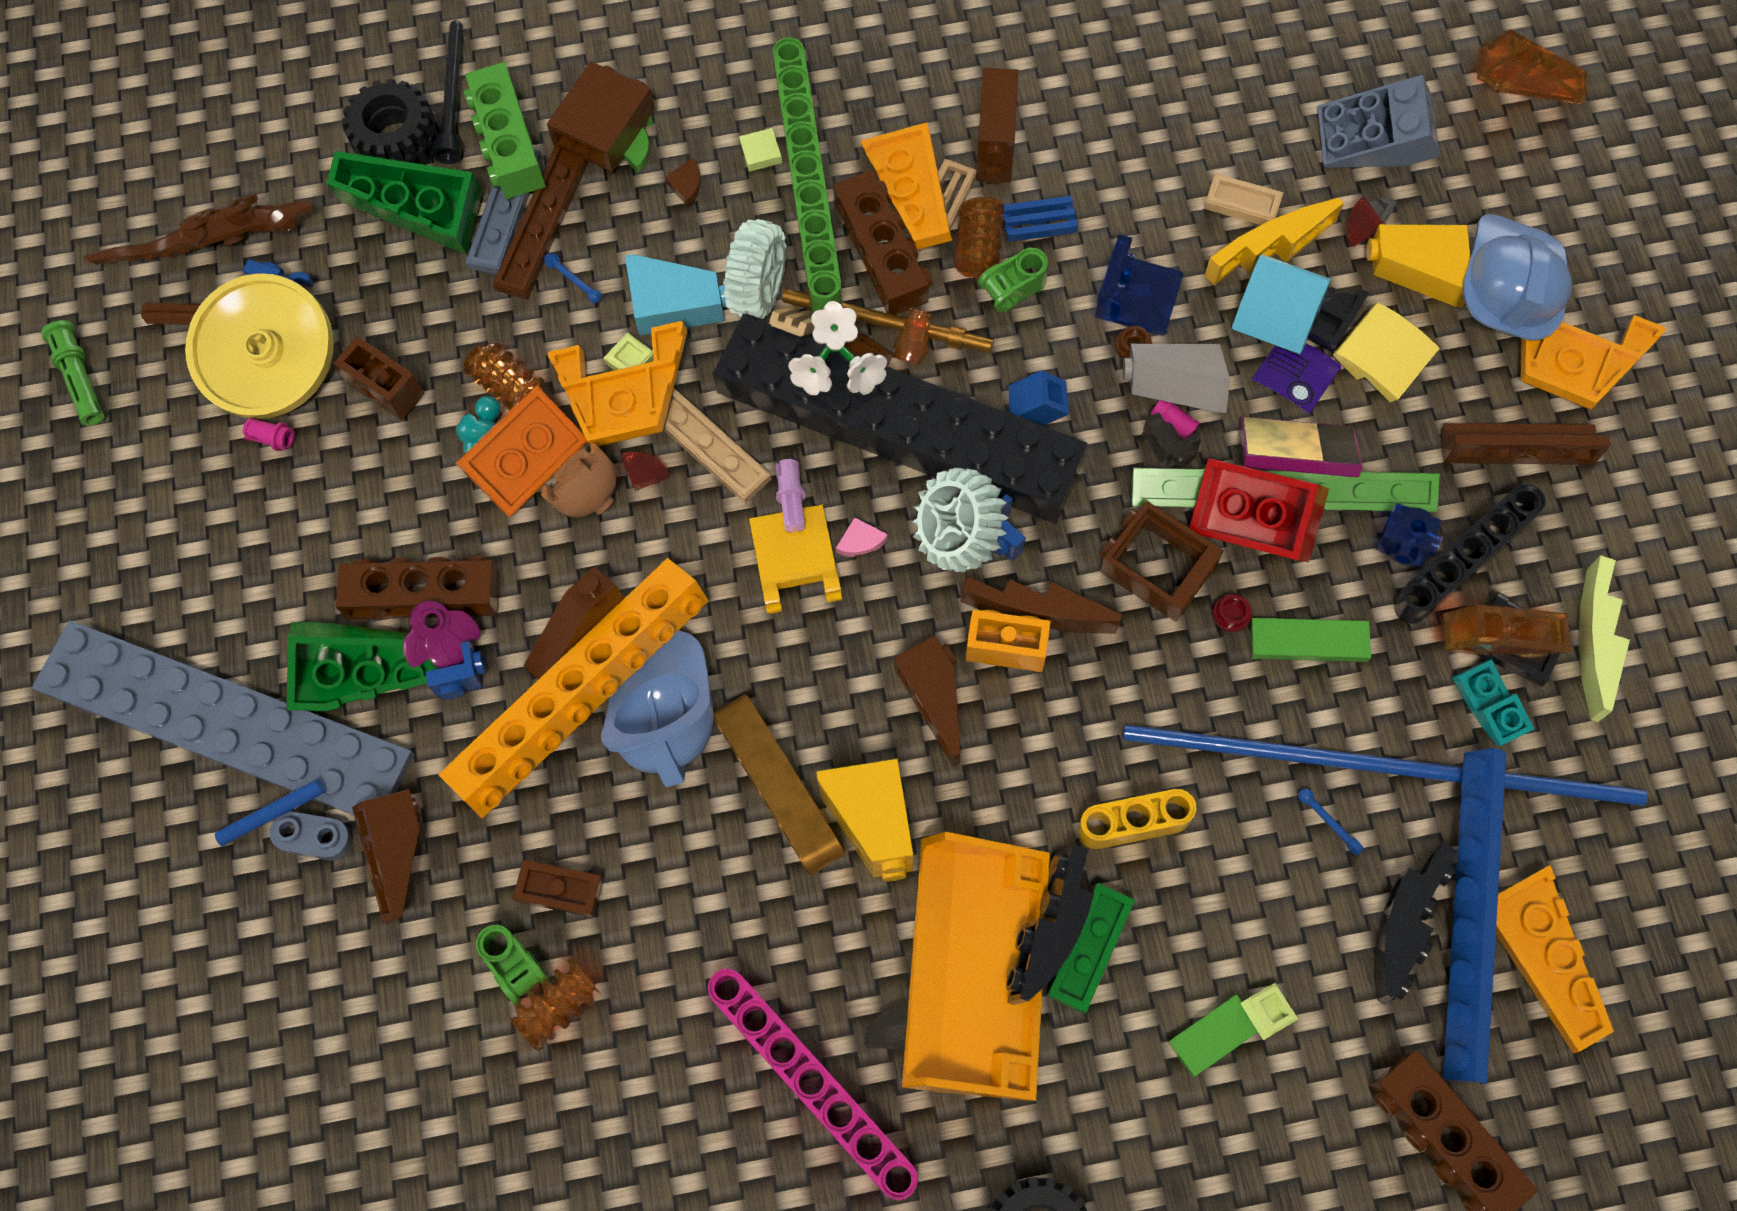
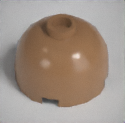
(583, 484)

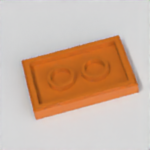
(521, 451)

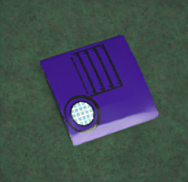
(1298, 376)

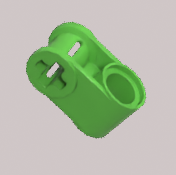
(1010, 283)
(515, 968)

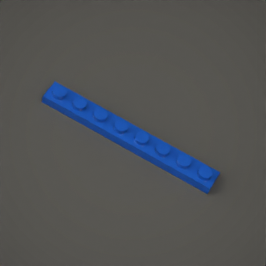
(1475, 917)

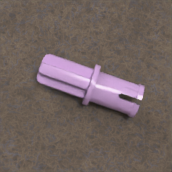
(790, 494)

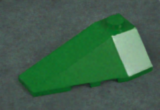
(344, 664)

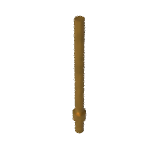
(954, 337)

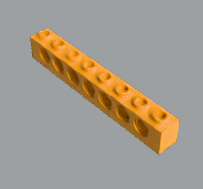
(574, 688)

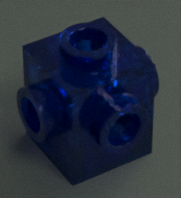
(1409, 535)

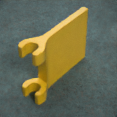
(794, 557)

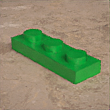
(1085, 965)

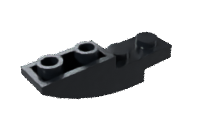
(1401, 935)
(1049, 940)

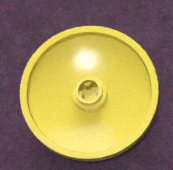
(259, 346)

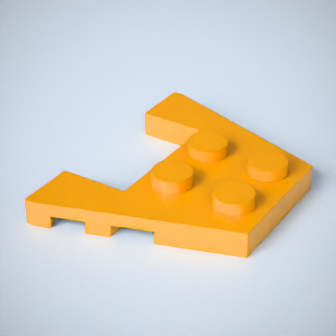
(1583, 364)
(625, 400)

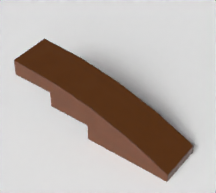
(1059, 605)

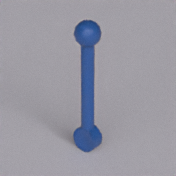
(552, 260)
(1307, 797)

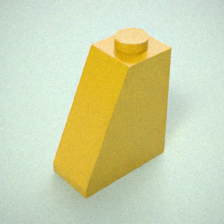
(1422, 259)

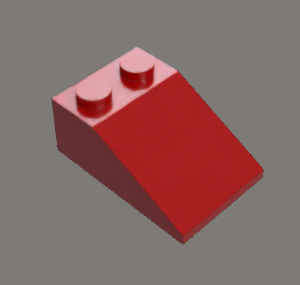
(1259, 510)

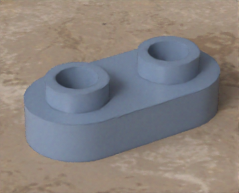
(308, 836)

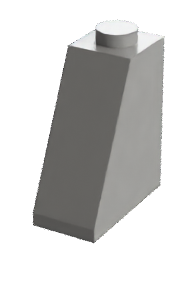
(1179, 374)

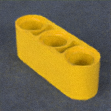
(1150, 806)

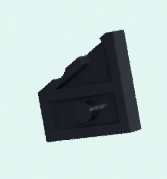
(1335, 317)

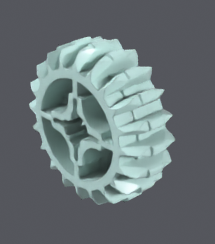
(755, 268)
(950, 520)

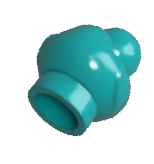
(471, 429)

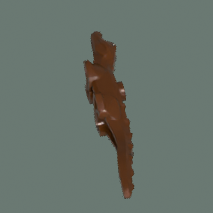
(211, 227)

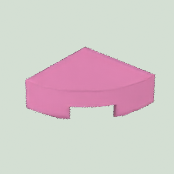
(860, 539)

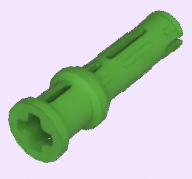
(69, 359)

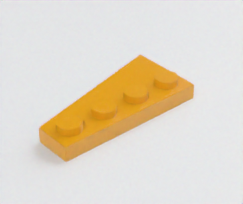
(1543, 947)

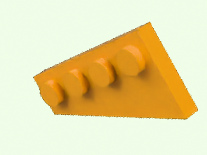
(911, 174)

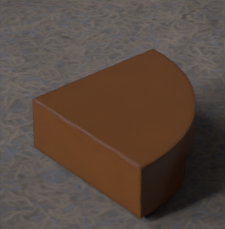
(685, 181)

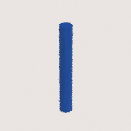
(270, 812)

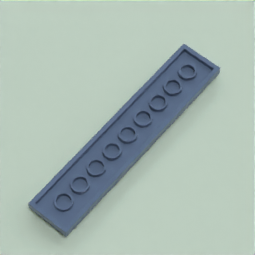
(219, 719)

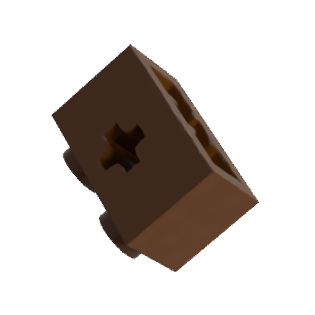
(379, 378)

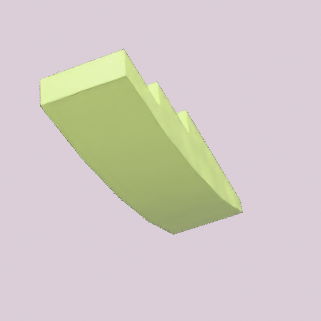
(1599, 649)

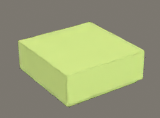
(760, 149)
(628, 353)
(1269, 1011)

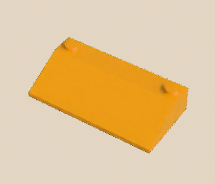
(965, 936)

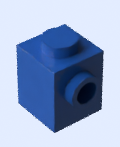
(1039, 398)

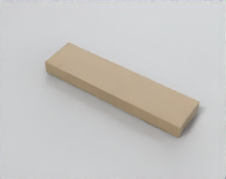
(714, 449)

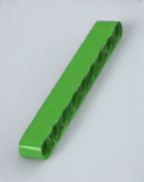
(807, 174)

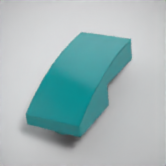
(1491, 704)

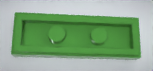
(1310, 639)

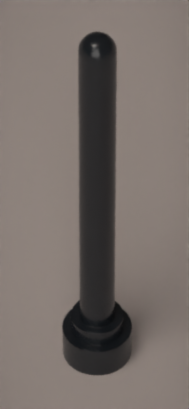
(446, 145)

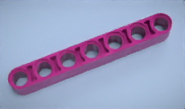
(794, 1070)

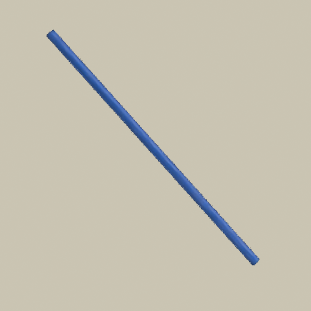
(1377, 764)

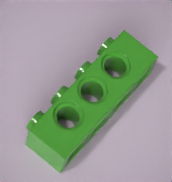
(504, 130)

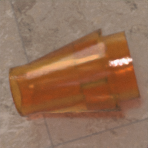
(913, 338)

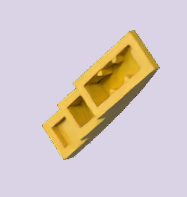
(1281, 235)

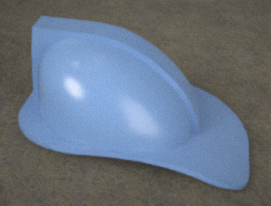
(1517, 279)
(663, 711)

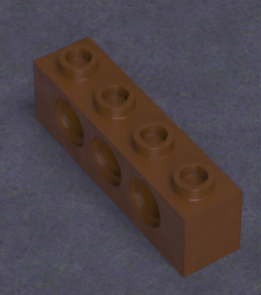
(896, 290)
(359, 580)
(1506, 1184)

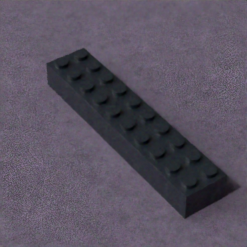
(903, 419)

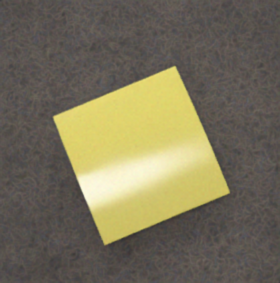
(1386, 351)

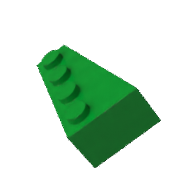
(410, 195)

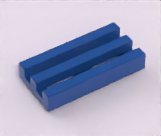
(1038, 213)

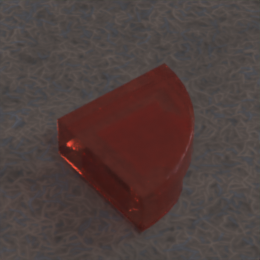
(1362, 222)
(643, 469)

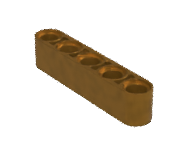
(778, 784)

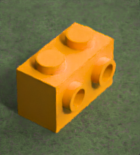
(1007, 640)

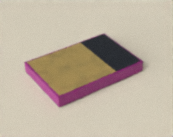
(1300, 447)

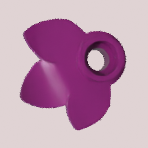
(442, 640)

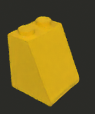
(872, 815)

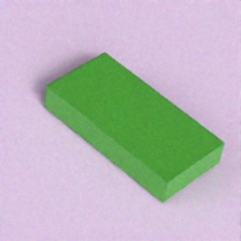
(1213, 1036)

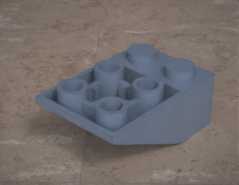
(1380, 127)

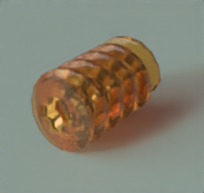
(978, 236)
(500, 373)
(554, 1005)

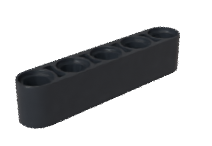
(1478, 539)

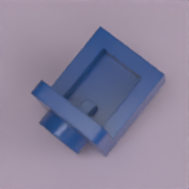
(1012, 542)
(455, 680)

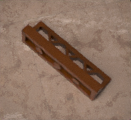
(1522, 444)

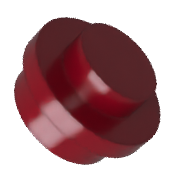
(1232, 613)

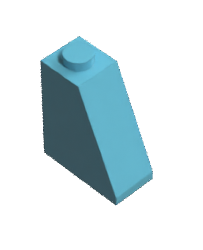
(672, 293)

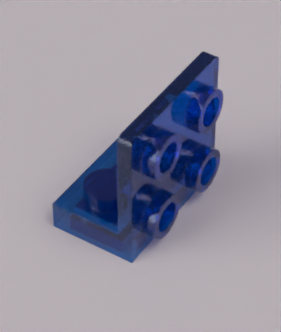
(1137, 291)

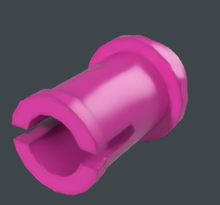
(1182, 422)
(278, 435)

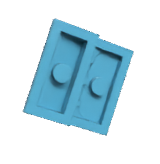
(1280, 303)

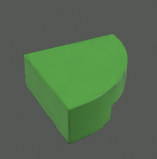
(638, 152)

